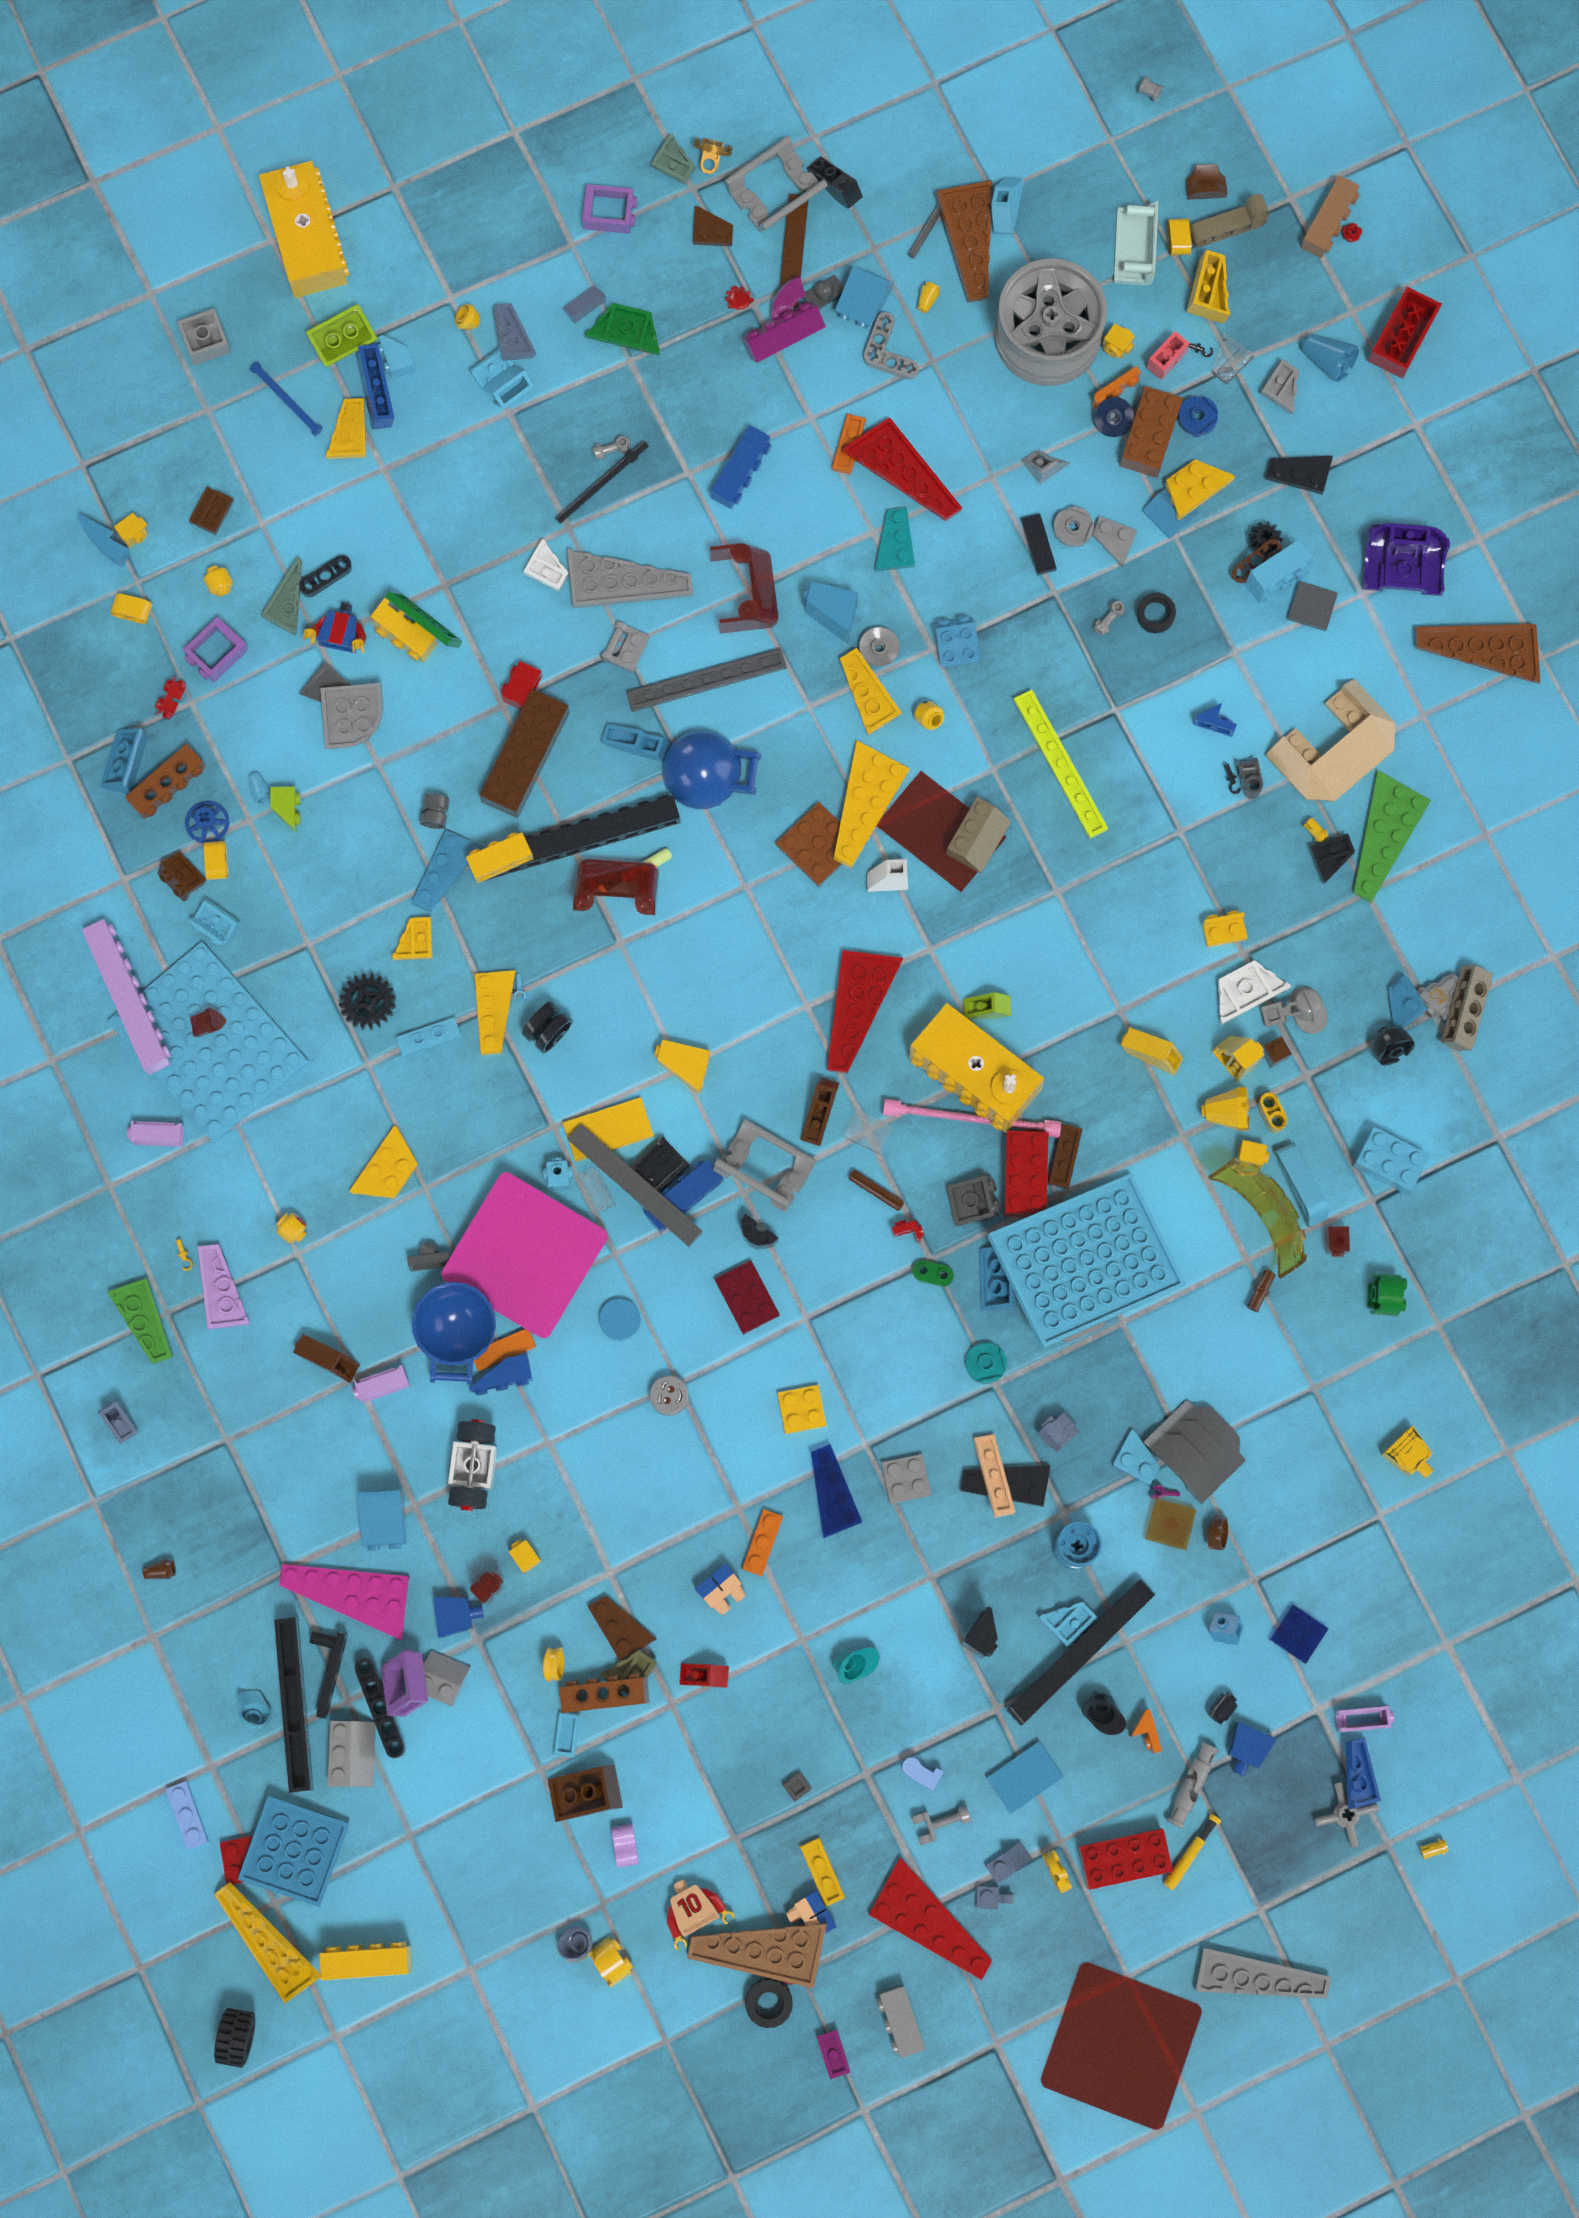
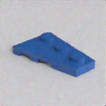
(1361, 1780)

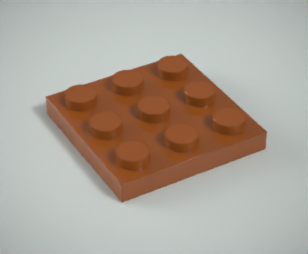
(813, 844)

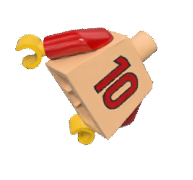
(692, 1910)

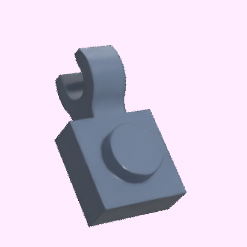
(989, 1898)

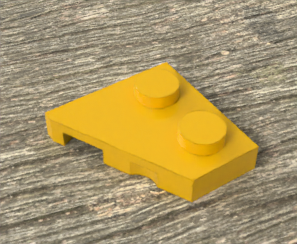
(415, 941)

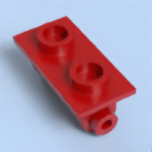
(172, 690)

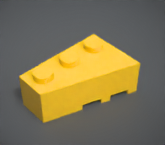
(1209, 288)
(402, 632)

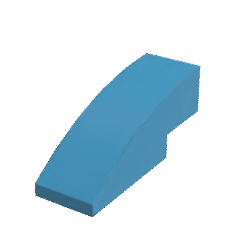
(104, 541)
(635, 742)

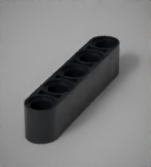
(372, 1700)

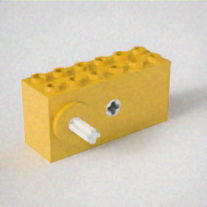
(304, 229)
(975, 1068)

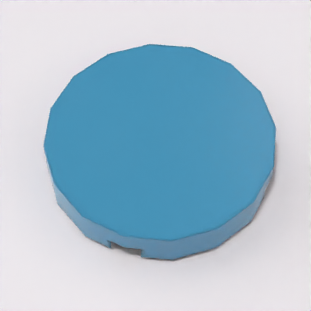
(619, 1319)

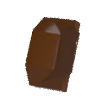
(1206, 183)

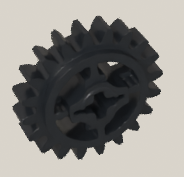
(360, 1004)

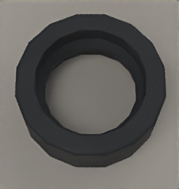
(1158, 598)

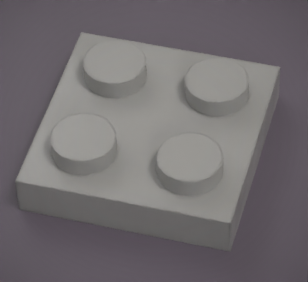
(906, 1479)

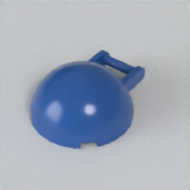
(706, 769)
(453, 1328)

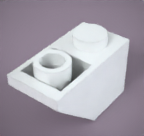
(888, 876)

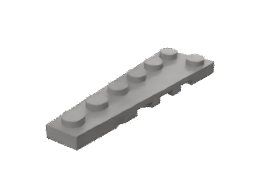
(1242, 1975)

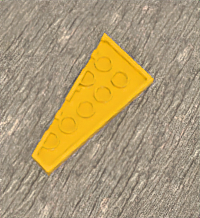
(274, 1953)

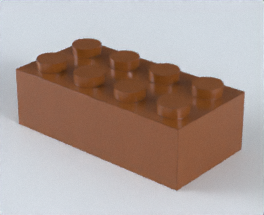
(1151, 432)

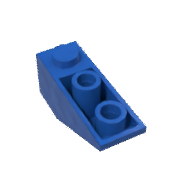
(508, 1372)

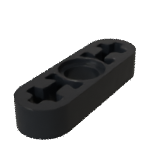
(325, 568)

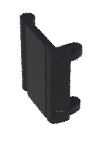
(660, 1165)

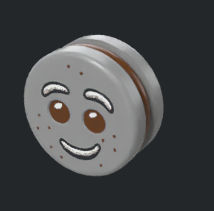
(669, 1395)

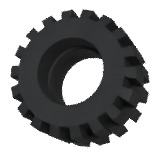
(234, 2037)

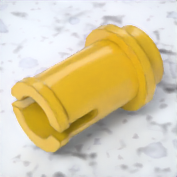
(1316, 830)
(1434, 1849)

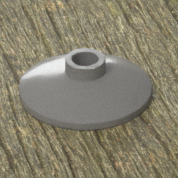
(879, 637)

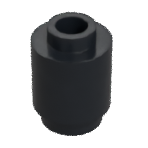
(1222, 1708)

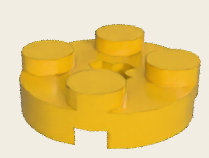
(1057, 1871)

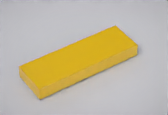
(822, 1872)

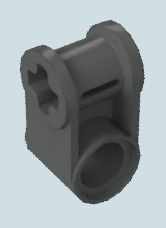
(1249, 774)

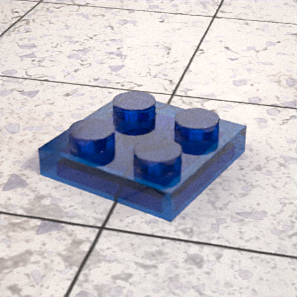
(1299, 1634)

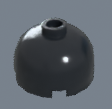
(1391, 1043)

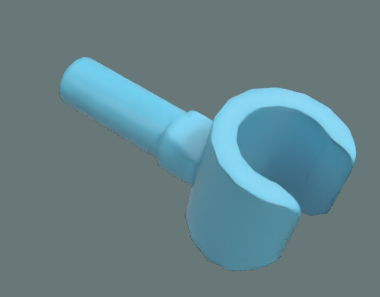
(519, 987)

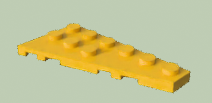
(869, 792)

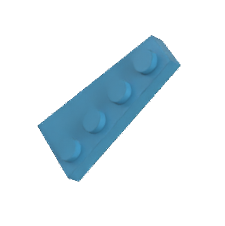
(444, 870)

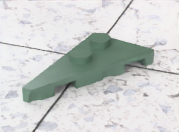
(284, 604)

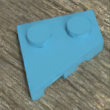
(1068, 1621)

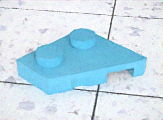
(1136, 1459)

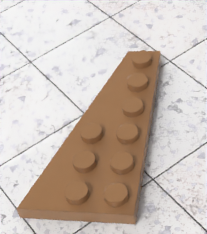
(774, 1953)

